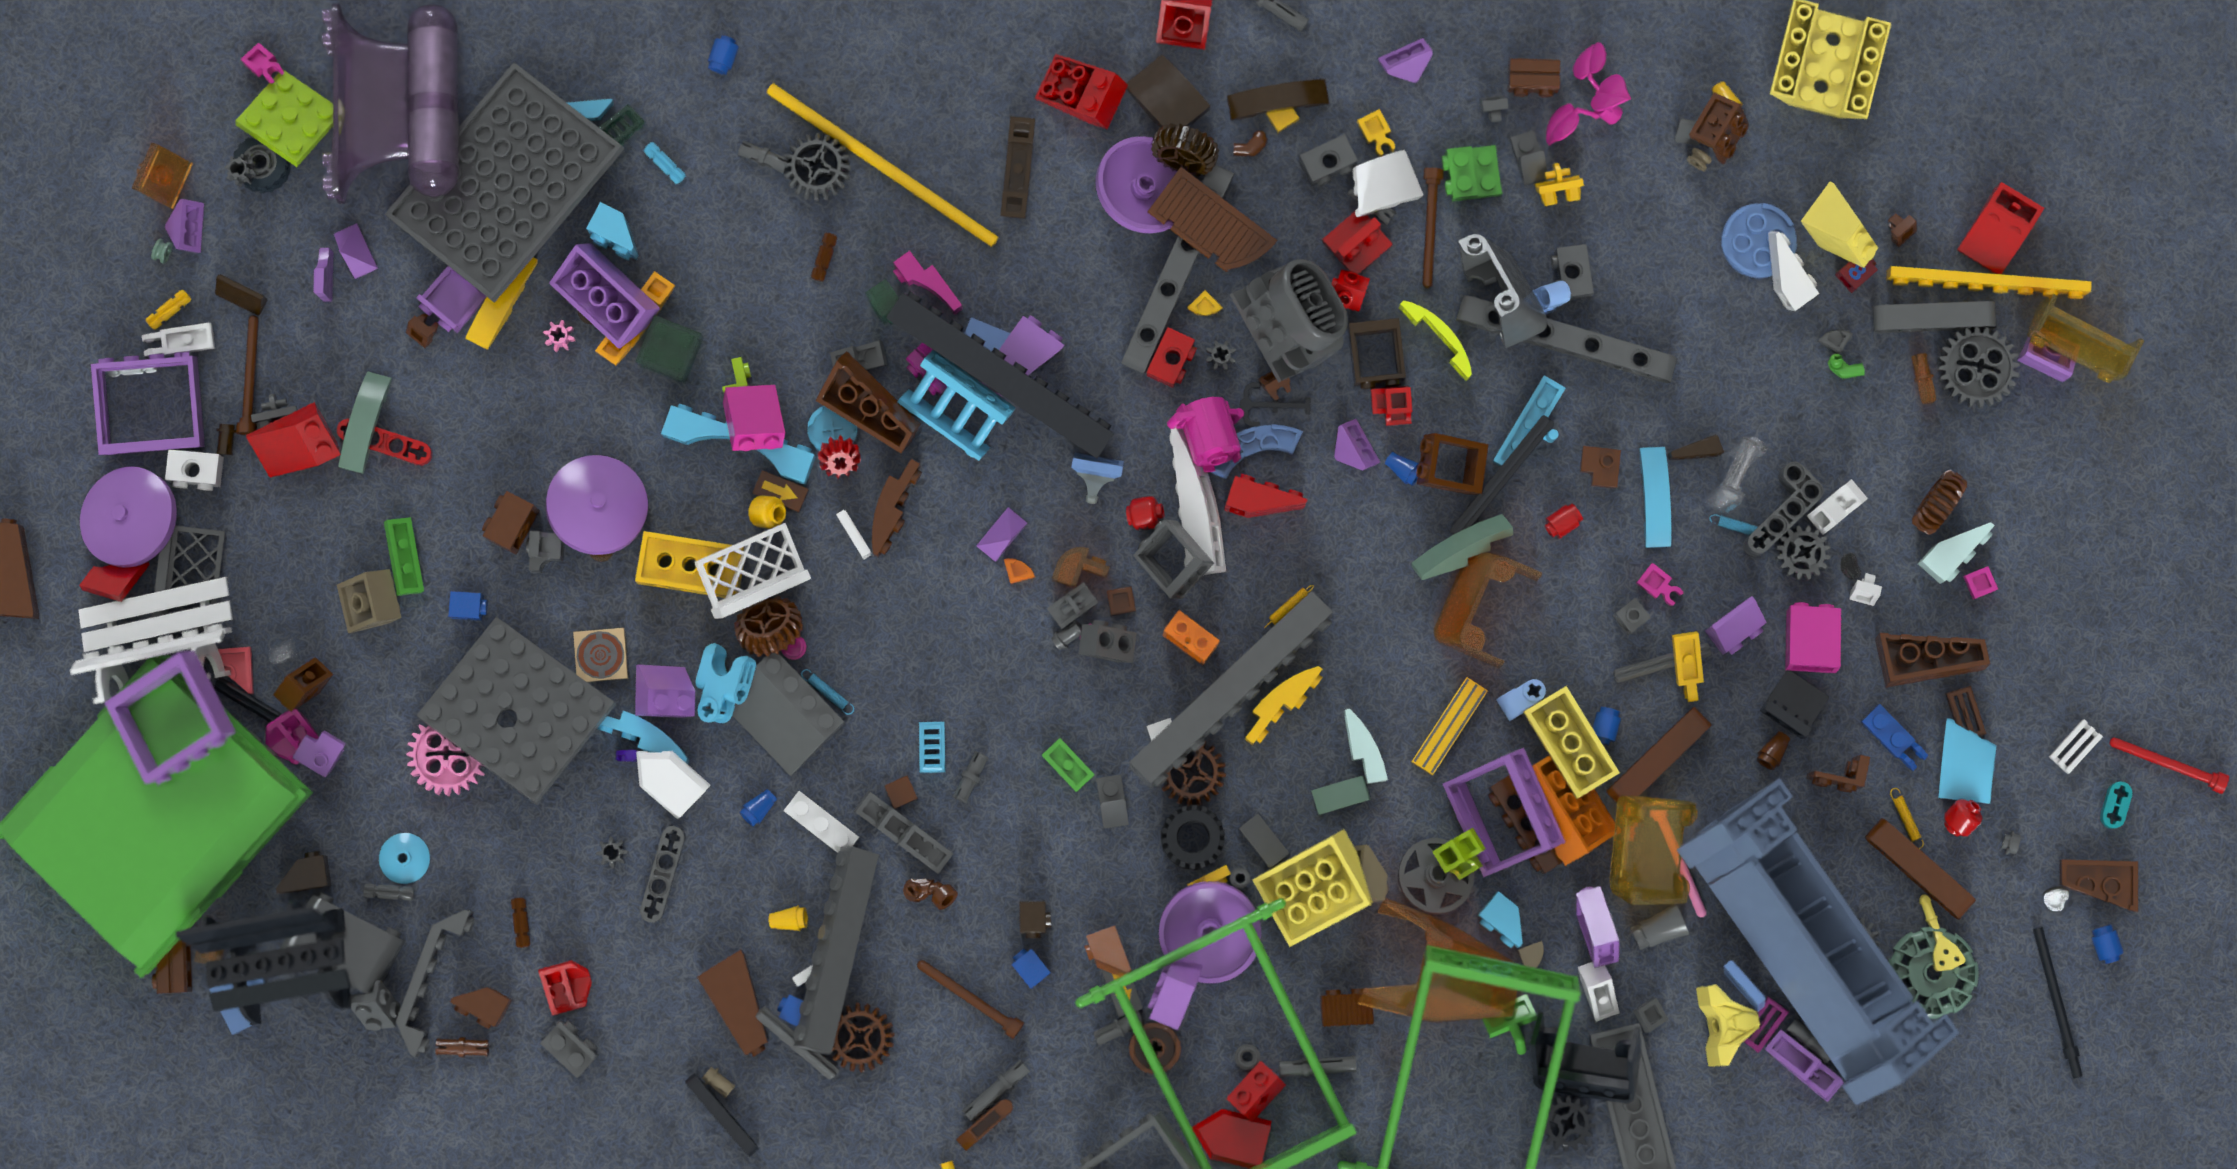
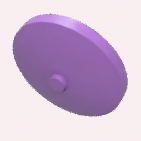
(1130, 184)
(596, 505)
(128, 517)
(1200, 911)

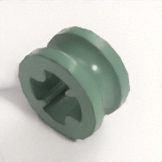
(161, 251)

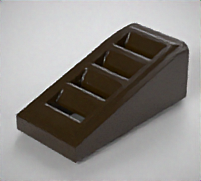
(1703, 448)

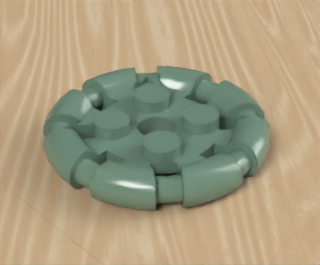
(1945, 984)

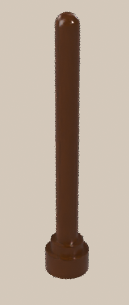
(1433, 178)
(245, 425)
(1010, 1025)

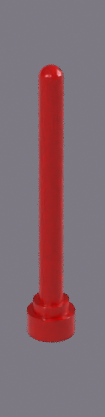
(2217, 781)

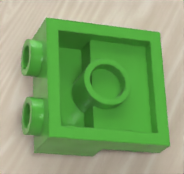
(1472, 173)

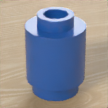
(722, 55)
(1606, 725)
(2107, 944)

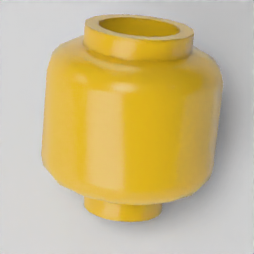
(766, 511)

